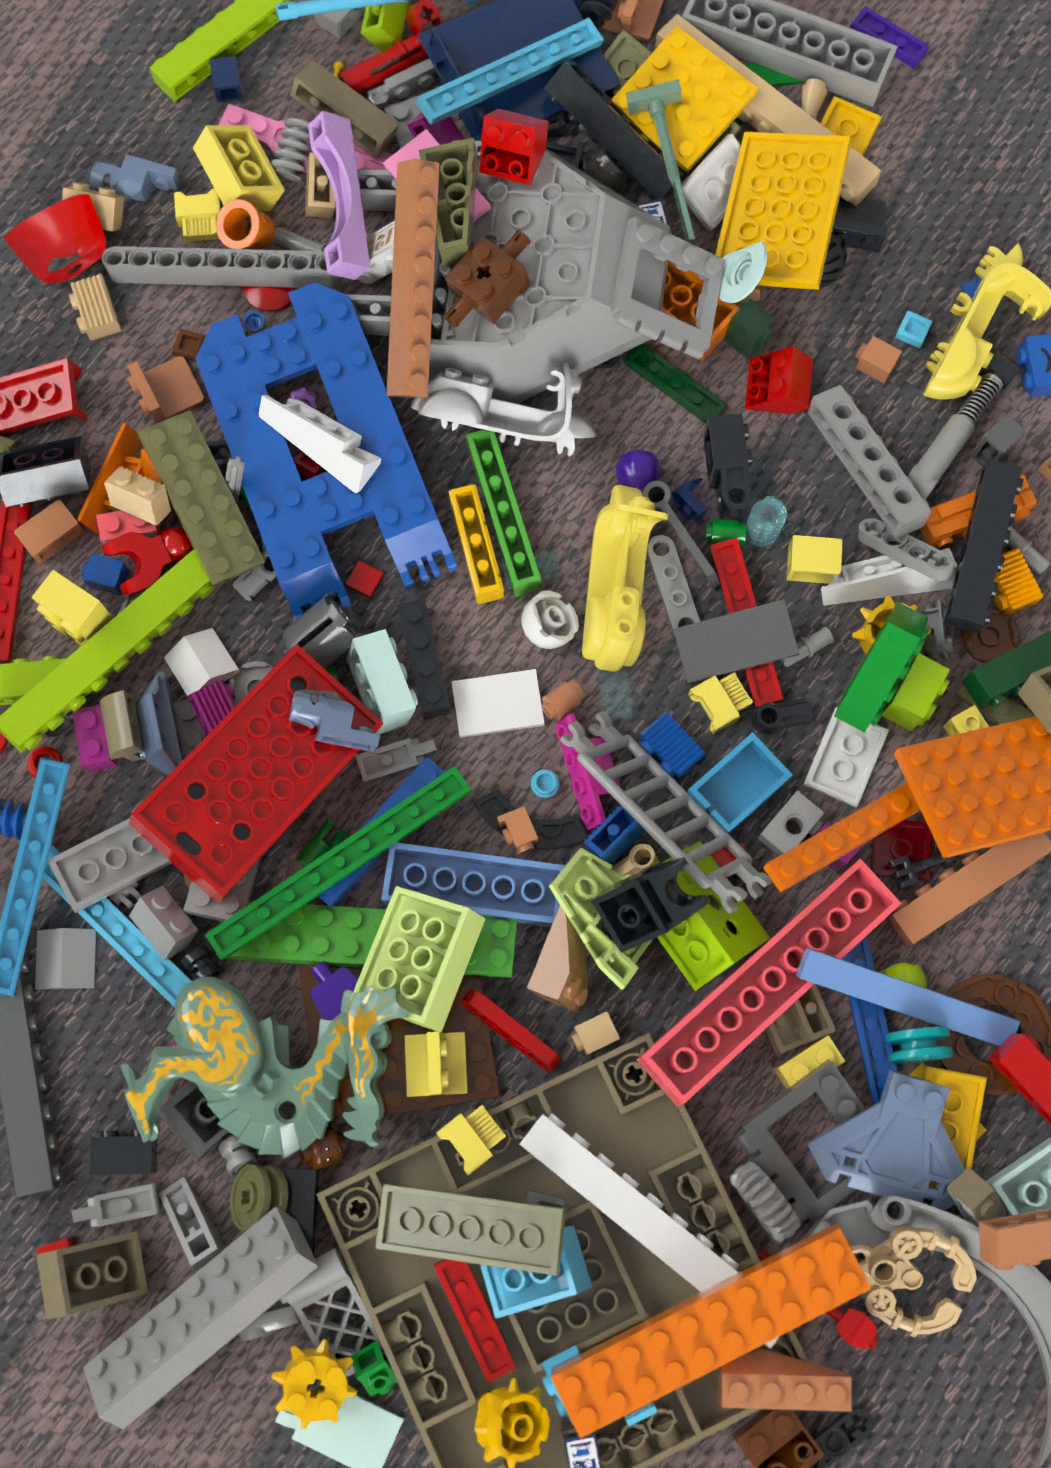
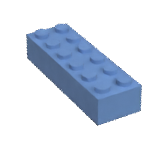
(477, 881)

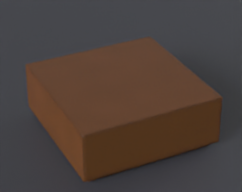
(188, 344)

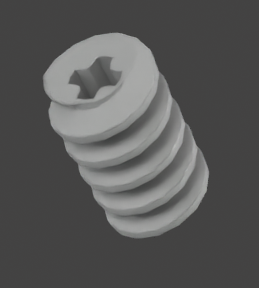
(292, 149)

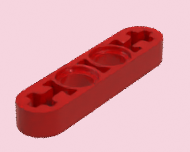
(510, 1030)

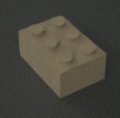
(91, 1275)

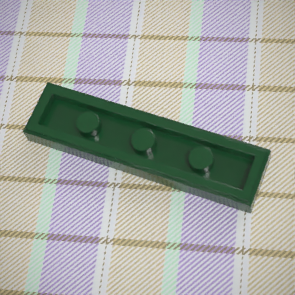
(674, 383)

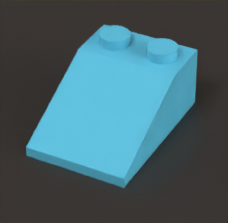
(520, 1290)

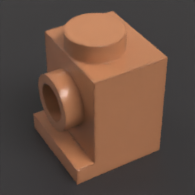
(518, 830)

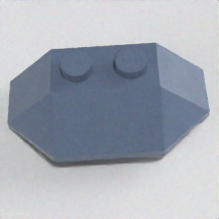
(158, 726)

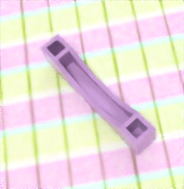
(334, 147)

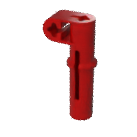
(359, 76)

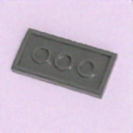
(736, 641)

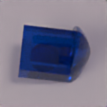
(689, 504)

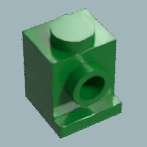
(377, 1376)

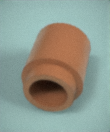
(562, 700)

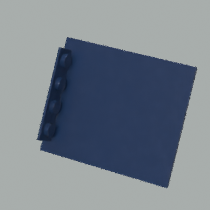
(501, 30)

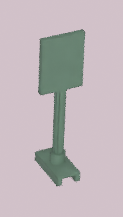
(655, 100)

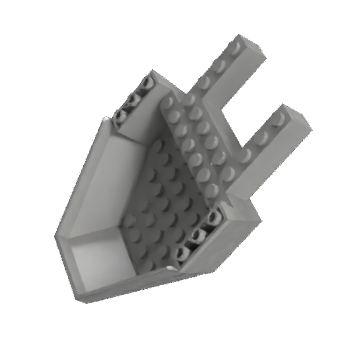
(572, 274)

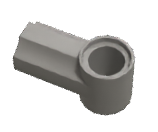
(275, 1317)

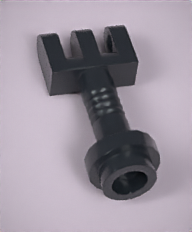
(911, 869)

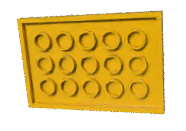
(789, 198)

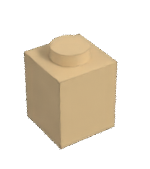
(595, 1034)

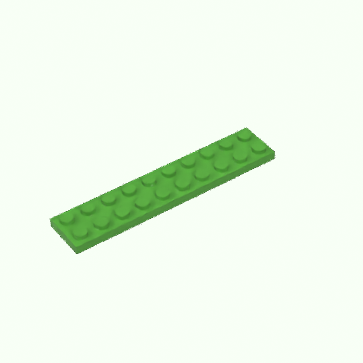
(347, 933)

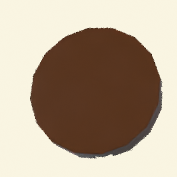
(986, 643)

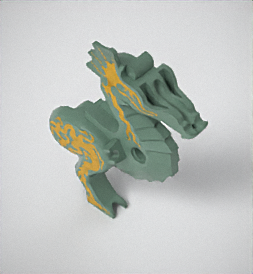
(249, 1073)

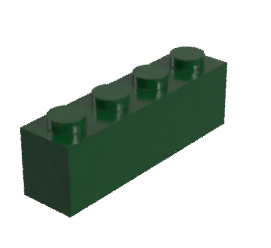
(1008, 673)

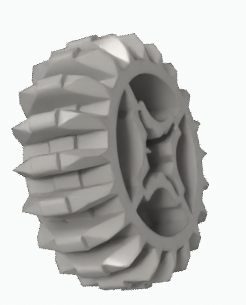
(765, 1201)

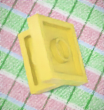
(436, 1064)

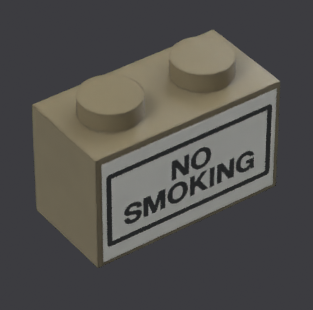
(975, 1198)

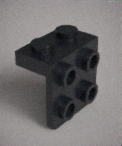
(862, 224)

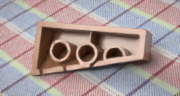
(782, 1382)

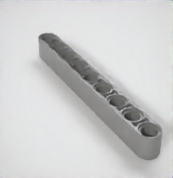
(218, 267)

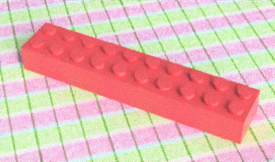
(765, 984)

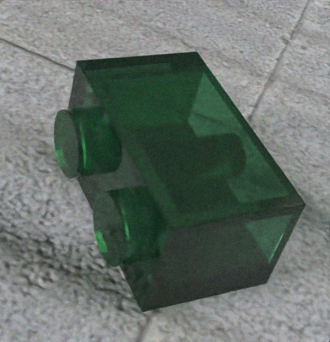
(749, 329)

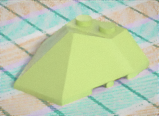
(574, 889)

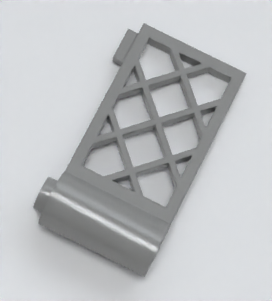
(324, 1281)

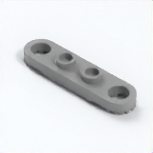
(672, 583)

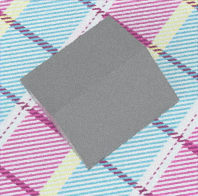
(65, 959)

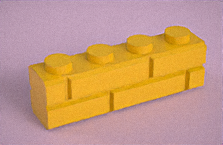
(476, 544)

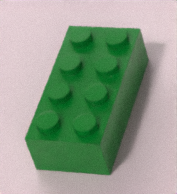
(883, 668)

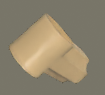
(630, 864)

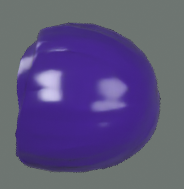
(638, 469)

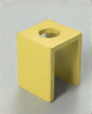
(813, 559)

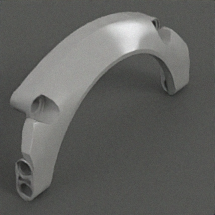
(1022, 1284)

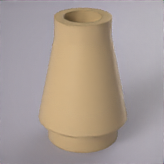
(813, 96)

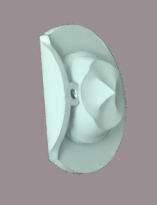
(742, 272)

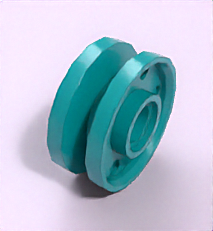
(919, 1045)

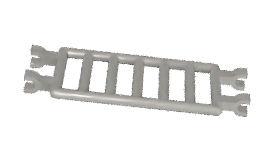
(715, 879)

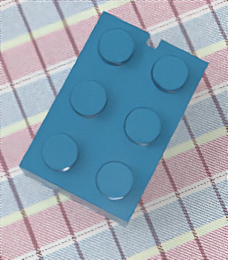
(740, 783)

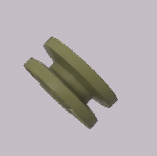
(256, 1194)

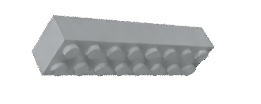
(796, 44)
(199, 1318)

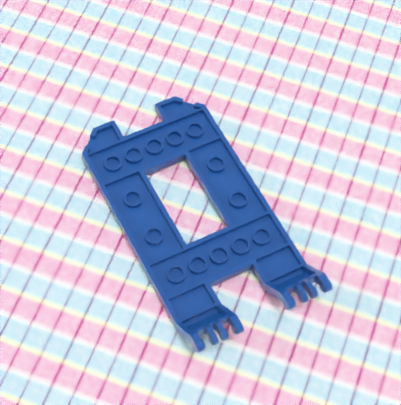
(299, 513)

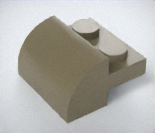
(122, 726)
(800, 1023)

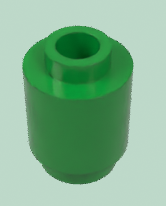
(724, 530)

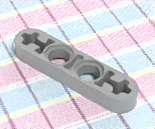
(933, 564)

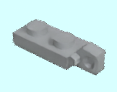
(401, 84)
(394, 758)
(120, 1206)

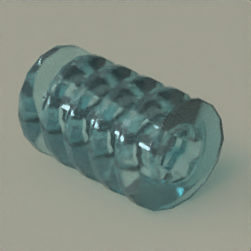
(766, 521)

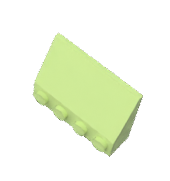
(421, 954)

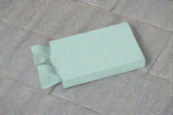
(358, 1438)

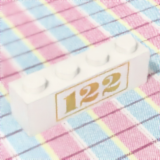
(380, 251)

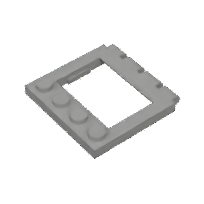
(655, 323)

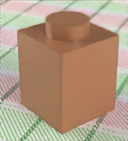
(877, 359)

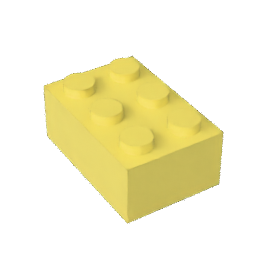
(238, 166)
(70, 608)

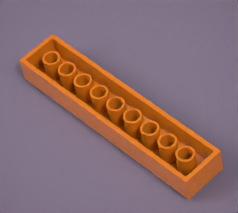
(709, 1330)

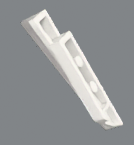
(322, 440)
(880, 578)

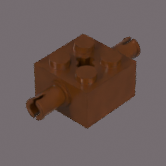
(487, 279)

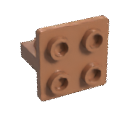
(635, 17)

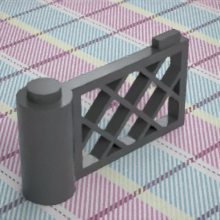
(664, 502)

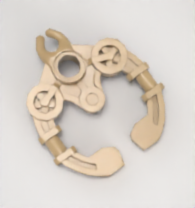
(904, 1244)

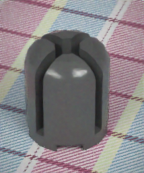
(324, 631)

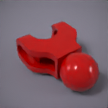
(148, 555)

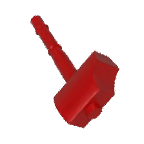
(851, 1325)

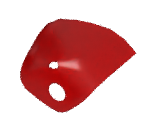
(59, 232)

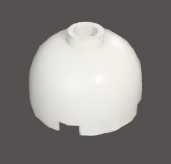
(549, 621)

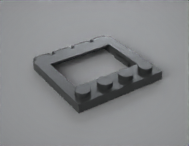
(770, 1157)

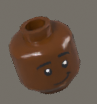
(325, 1152)

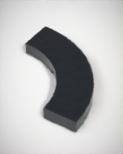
(550, 833)

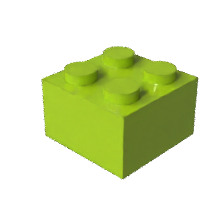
(917, 693)

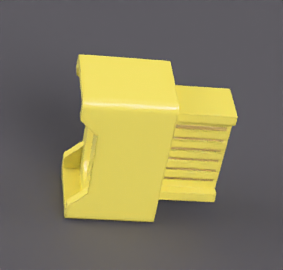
(198, 215)
(721, 700)
(473, 1137)

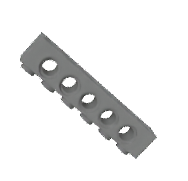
(869, 461)

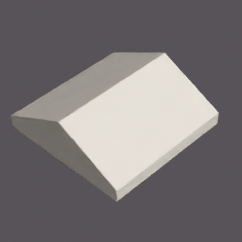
(200, 661)

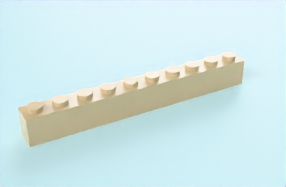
(777, 114)

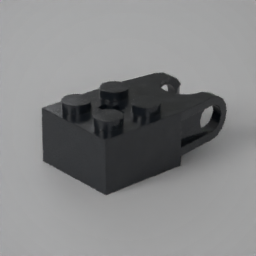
(728, 462)
(646, 904)

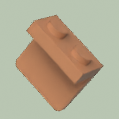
(166, 388)

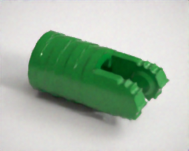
(317, 847)

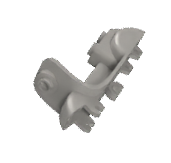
(470, 403)

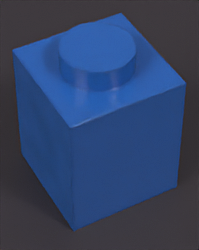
(104, 574)

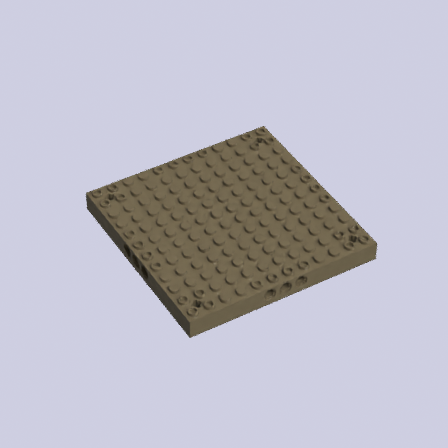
(420, 1330)

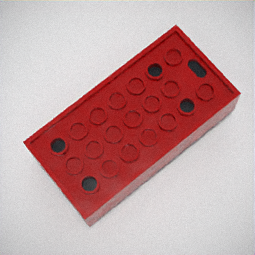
(247, 779)

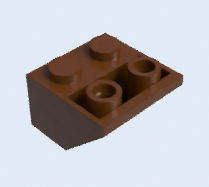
(777, 1441)

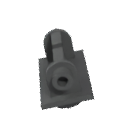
(940, 642)

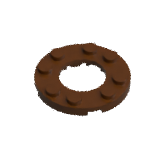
(1014, 998)

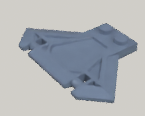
(895, 1144)

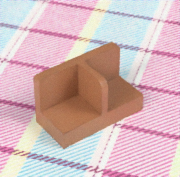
(49, 531)

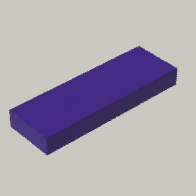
(909, 49)

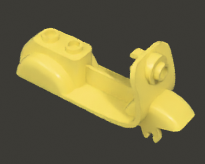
(966, 351)
(616, 577)

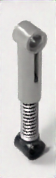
(961, 426)

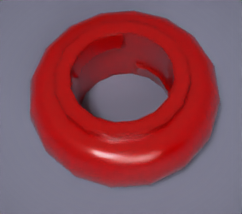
(38, 753)

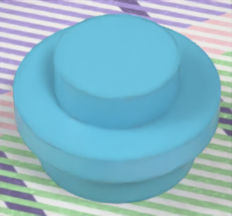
(544, 784)

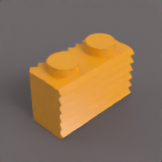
(1016, 584)

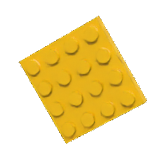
(709, 92)

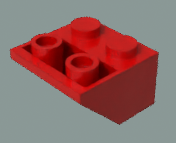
(512, 145)
(779, 382)

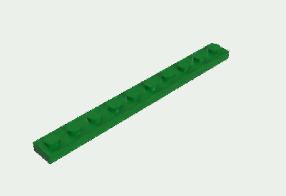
(337, 863)

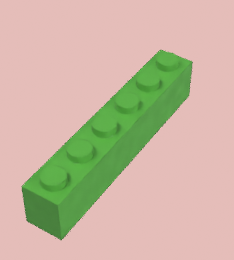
(504, 512)

